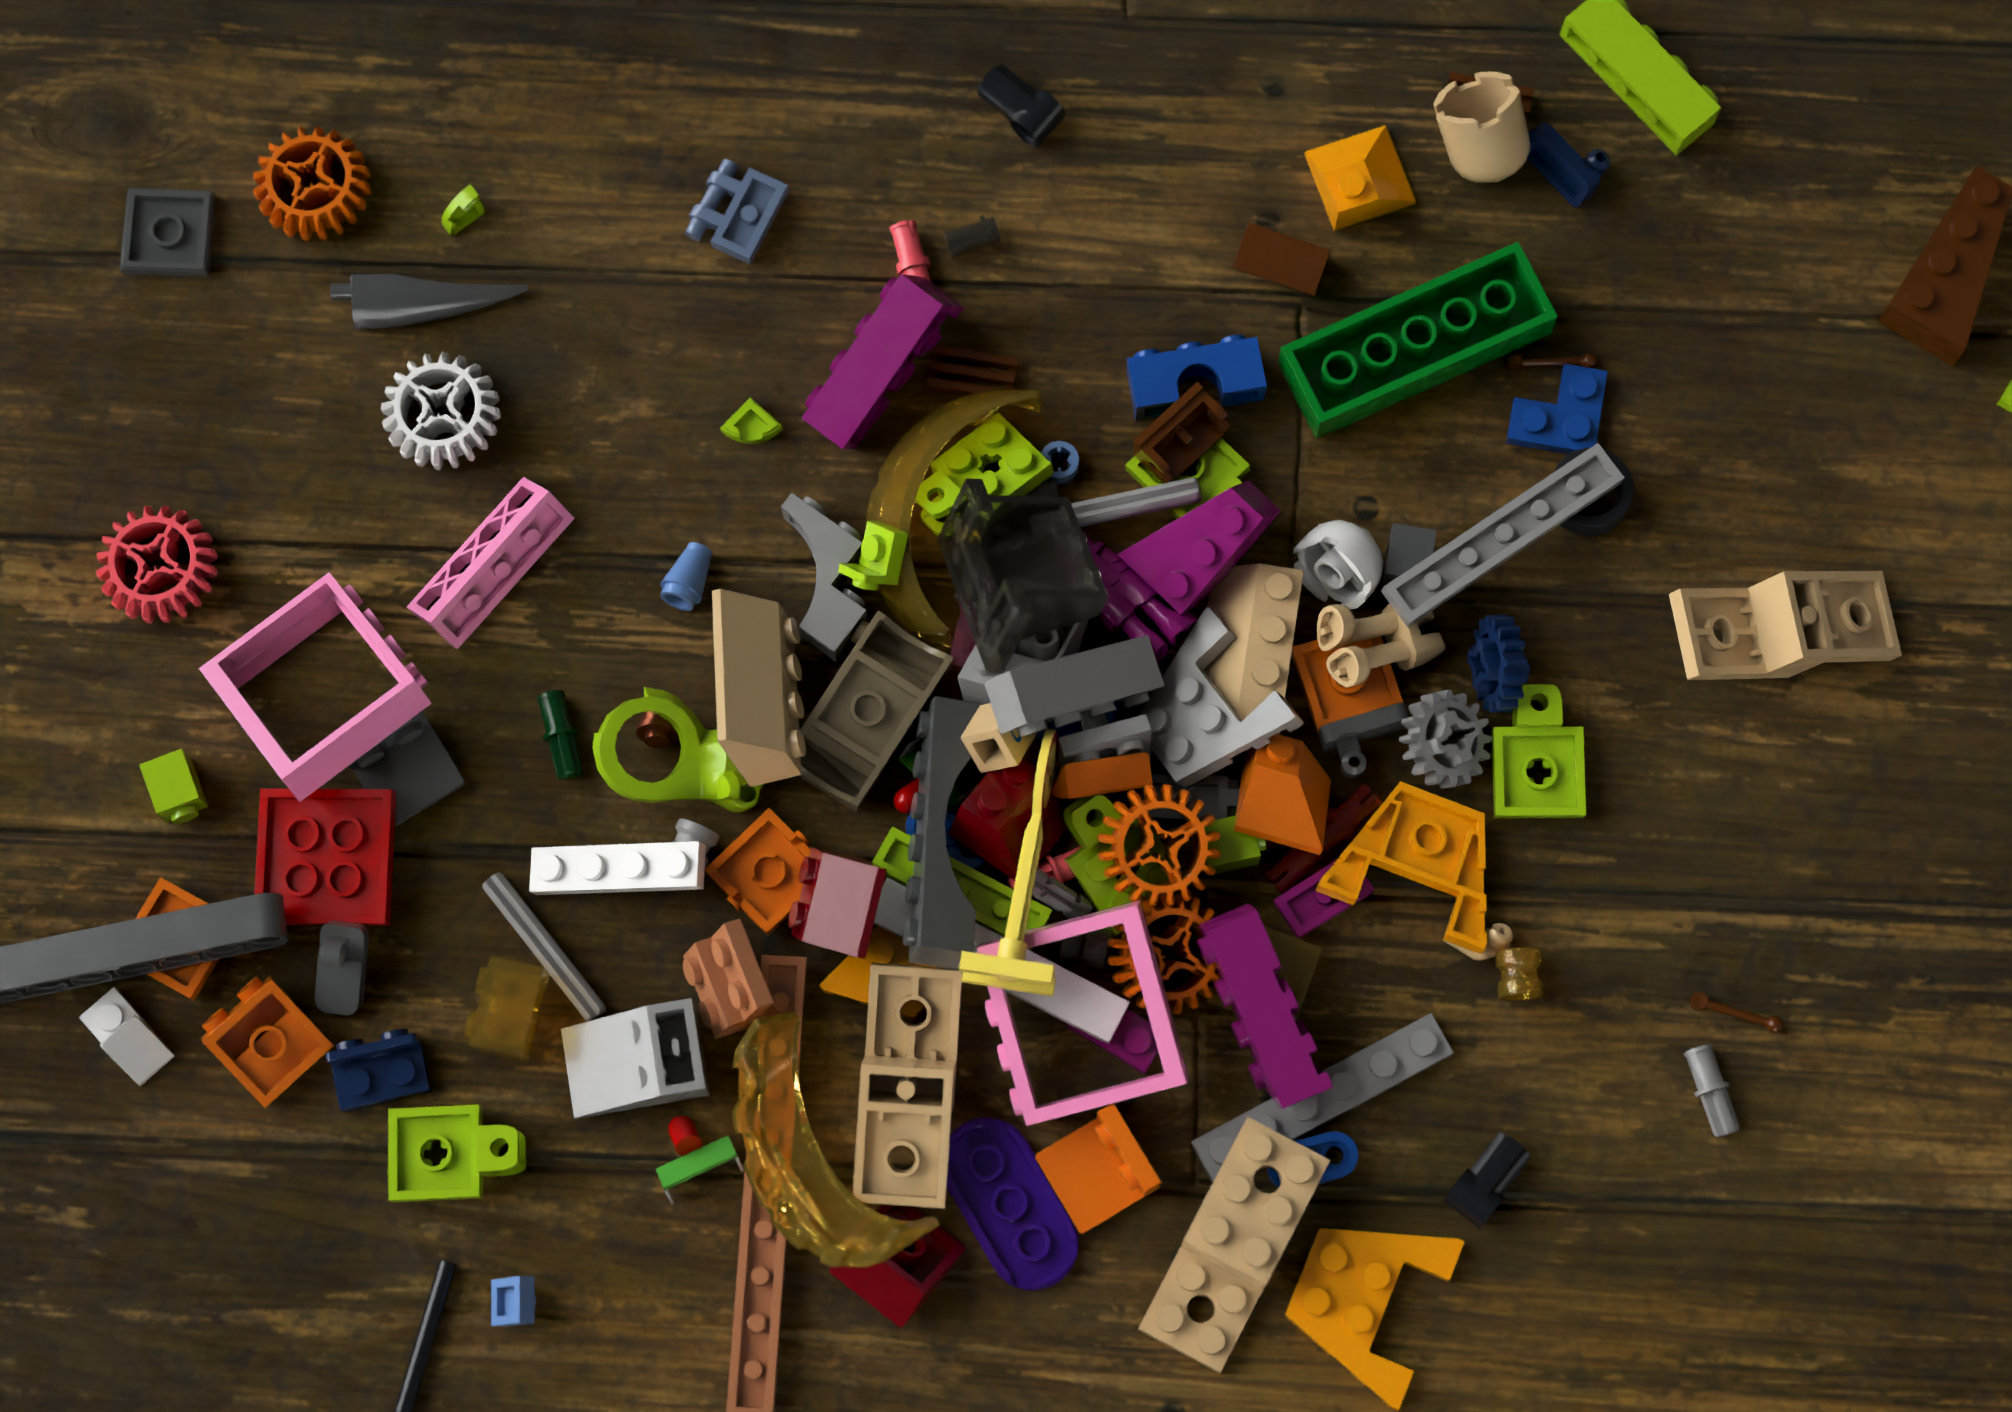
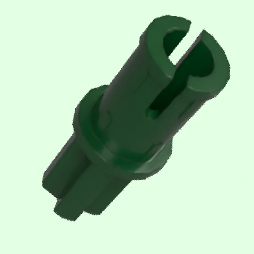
(560, 734)

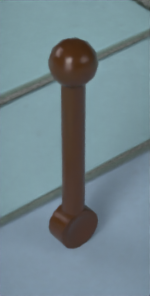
(1587, 360)
(1700, 1001)

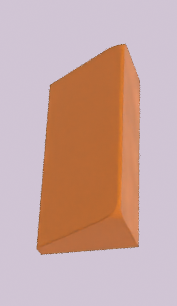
(1103, 776)

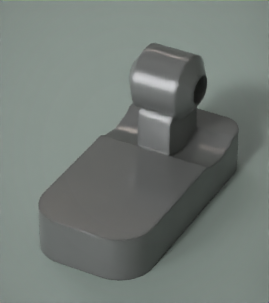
(1348, 732)
(341, 967)

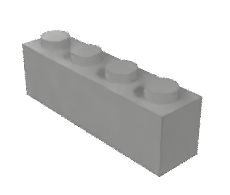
(1074, 684)

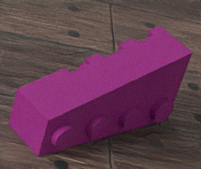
(879, 359)
(1262, 1006)

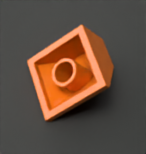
(1283, 795)

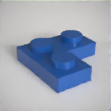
(1568, 423)

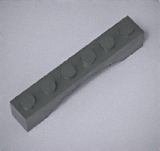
(940, 912)

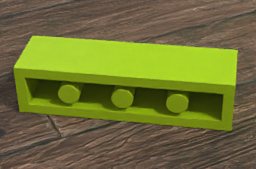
(1641, 71)

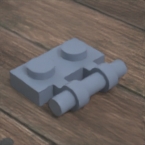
(748, 215)

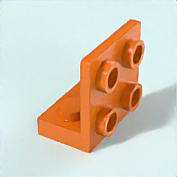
(1098, 1170)

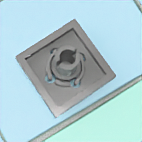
(1104, 739)

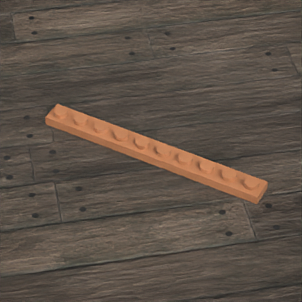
(761, 1244)

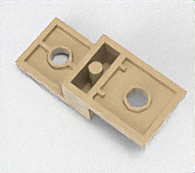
(1784, 625)
(907, 1085)
(1233, 1244)

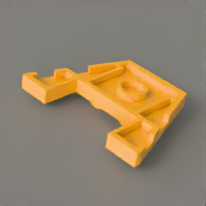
(1429, 844)
(1347, 1293)

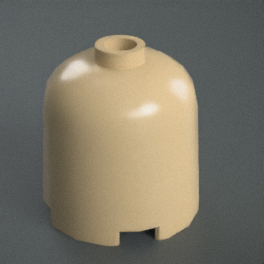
(1483, 127)

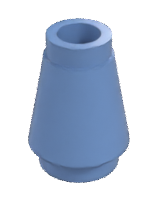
(687, 577)

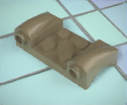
(868, 709)

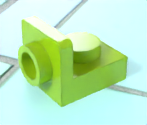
(879, 558)

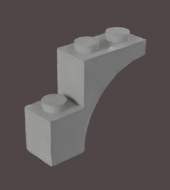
(832, 613)

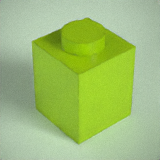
(174, 787)
(1236, 848)

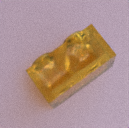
(507, 1008)

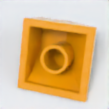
(1360, 178)

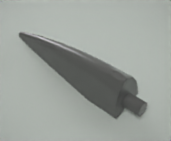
(404, 300)

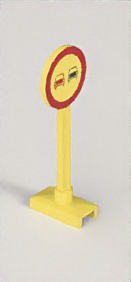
(1009, 967)

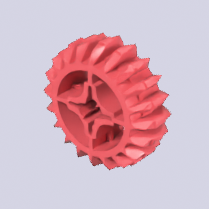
(169, 532)

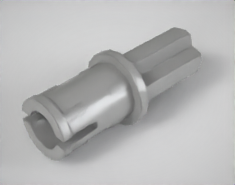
(1712, 1090)

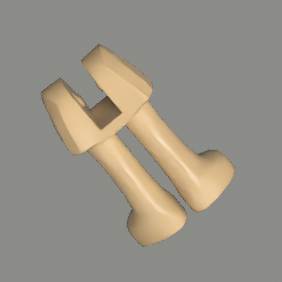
(1351, 664)

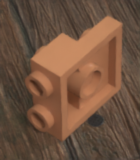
(727, 980)

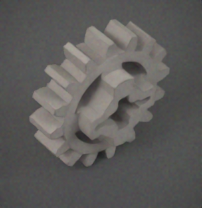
(1456, 758)

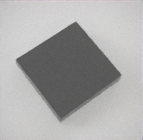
(168, 232)

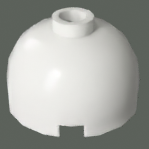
(1340, 562)

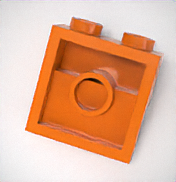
(265, 1040)

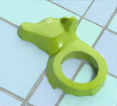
(702, 768)

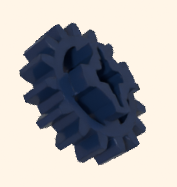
(1498, 663)

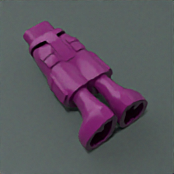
(1134, 596)

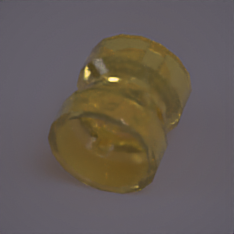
(1519, 974)

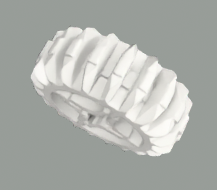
(459, 382)

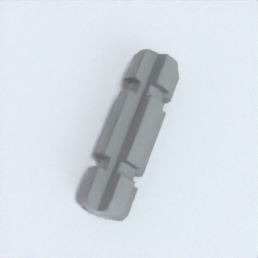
(1060, 896)

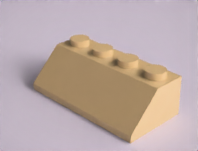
(1261, 611)
(757, 687)

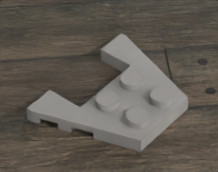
(1191, 719)

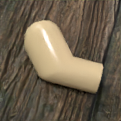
(1498, 938)

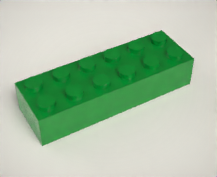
(1417, 340)

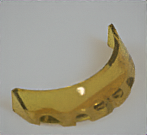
(899, 483)
(788, 1166)

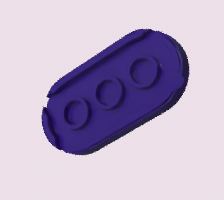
(1010, 1204)

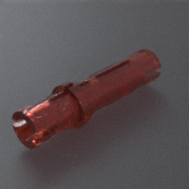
(1338, 826)

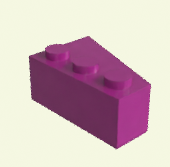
(1202, 546)

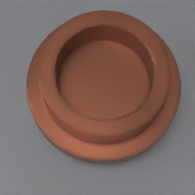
(656, 731)

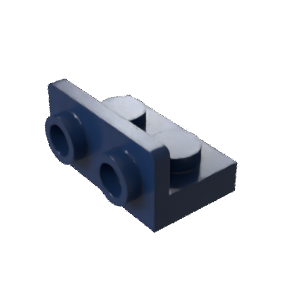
(379, 1070)

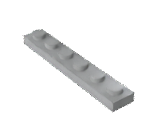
(1502, 534)
(1353, 1083)

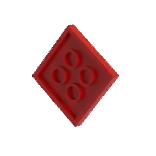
(328, 854)

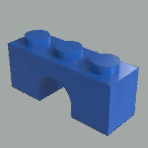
(1230, 366)

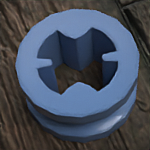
(1067, 449)

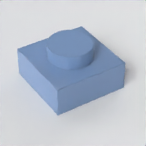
(512, 1301)

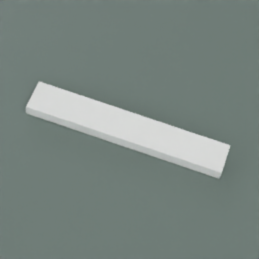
(1074, 998)

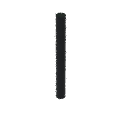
(425, 1337)

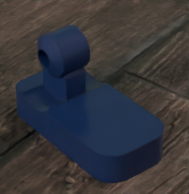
(1562, 165)

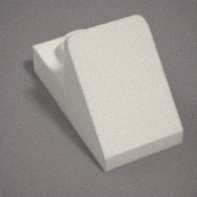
(126, 1036)

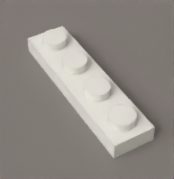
(617, 868)

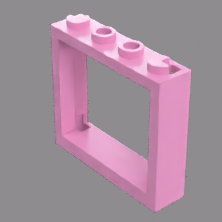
(278, 636)
(1155, 999)

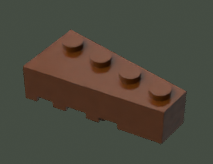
(1948, 279)

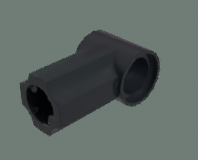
(1029, 112)
(1481, 1188)

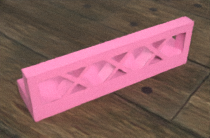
(494, 563)

